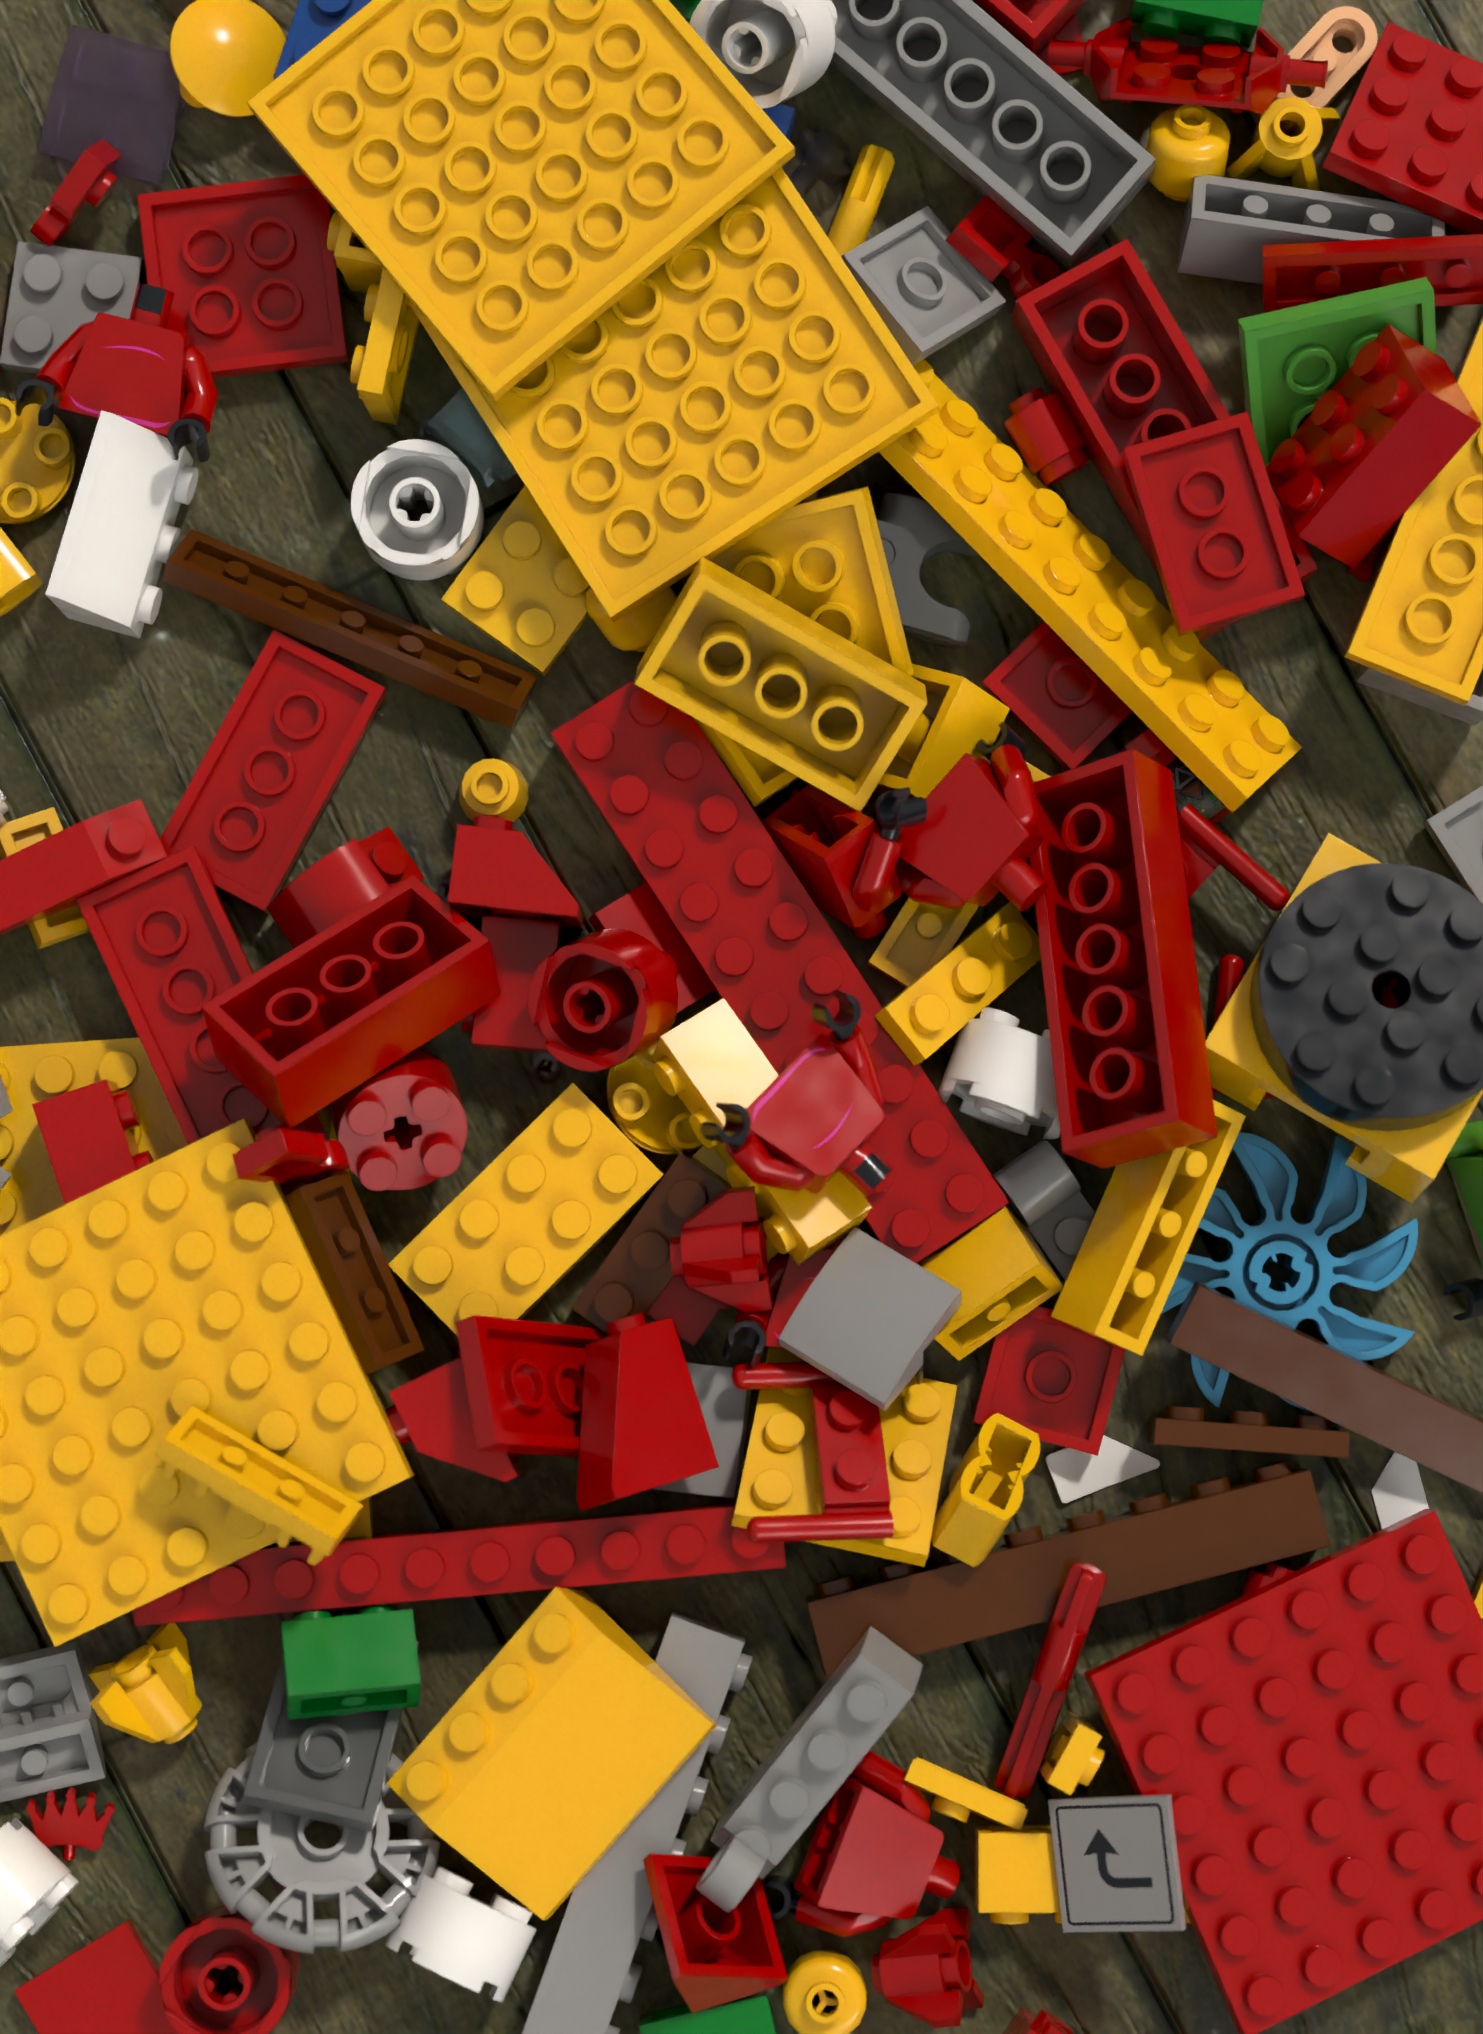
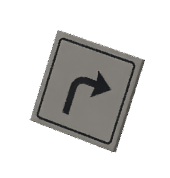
(1117, 1864)

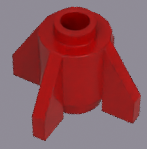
(726, 1251)
(930, 1969)

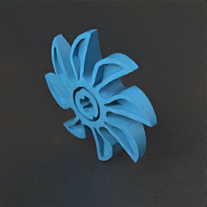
(1306, 1254)

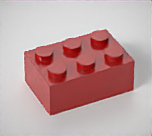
(1371, 446)

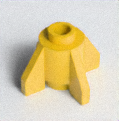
(1278, 152)
(150, 1689)

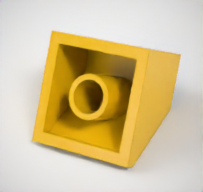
(947, 729)

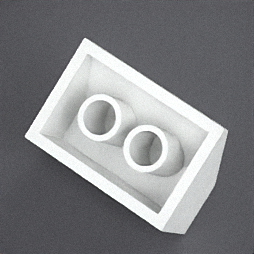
(121, 527)

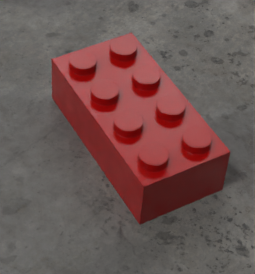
(351, 1001)

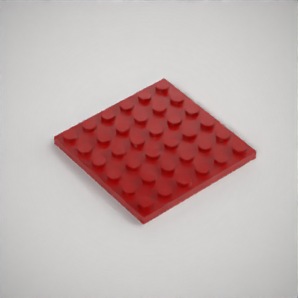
(1317, 1767)

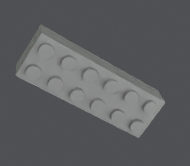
(994, 115)

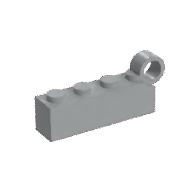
(808, 1765)

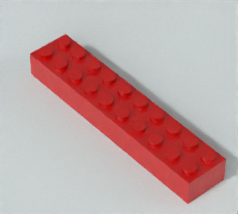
(767, 945)

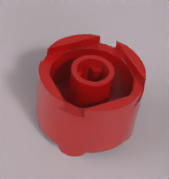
(604, 999)
(403, 1124)
(193, 1973)

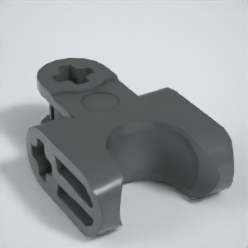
(911, 535)

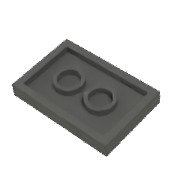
(322, 1764)

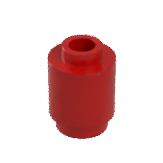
(1046, 436)

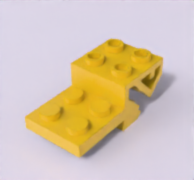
(385, 361)

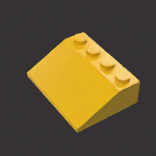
(552, 1751)

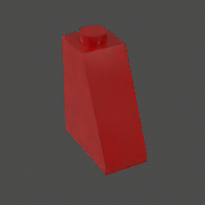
(638, 1414)

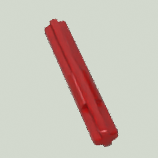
(1050, 1680)

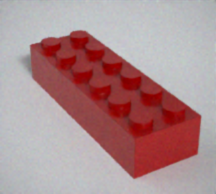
(1123, 372)
(1120, 964)

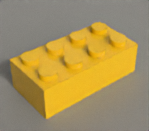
(781, 684)
(528, 1215)

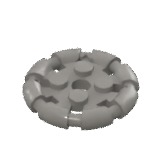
(314, 1874)

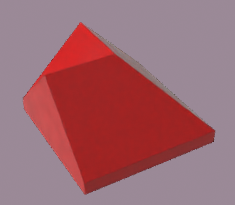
(712, 1951)

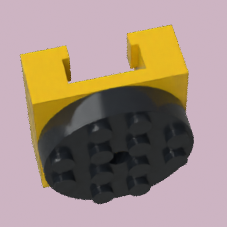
(1322, 1042)

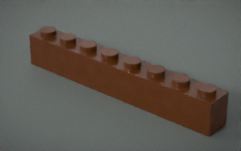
(1021, 1582)

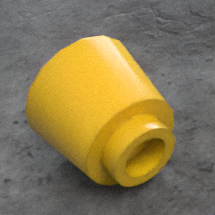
(493, 790)

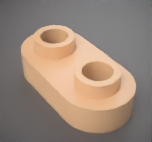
(1342, 67)

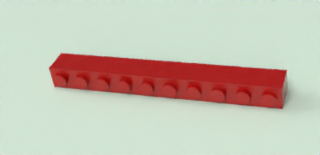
(472, 1563)

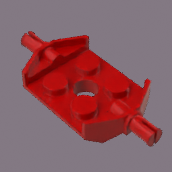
(1185, 74)

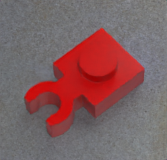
(86, 183)
(997, 245)
(287, 1154)

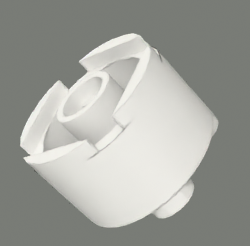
(769, 44)
(395, 483)
(1003, 1075)
(30, 1885)
(463, 1934)

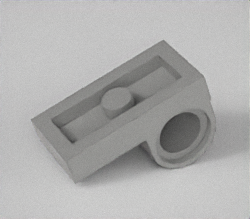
(1048, 1203)

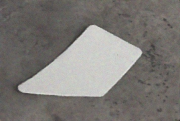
(1084, 1473)
(1398, 1491)

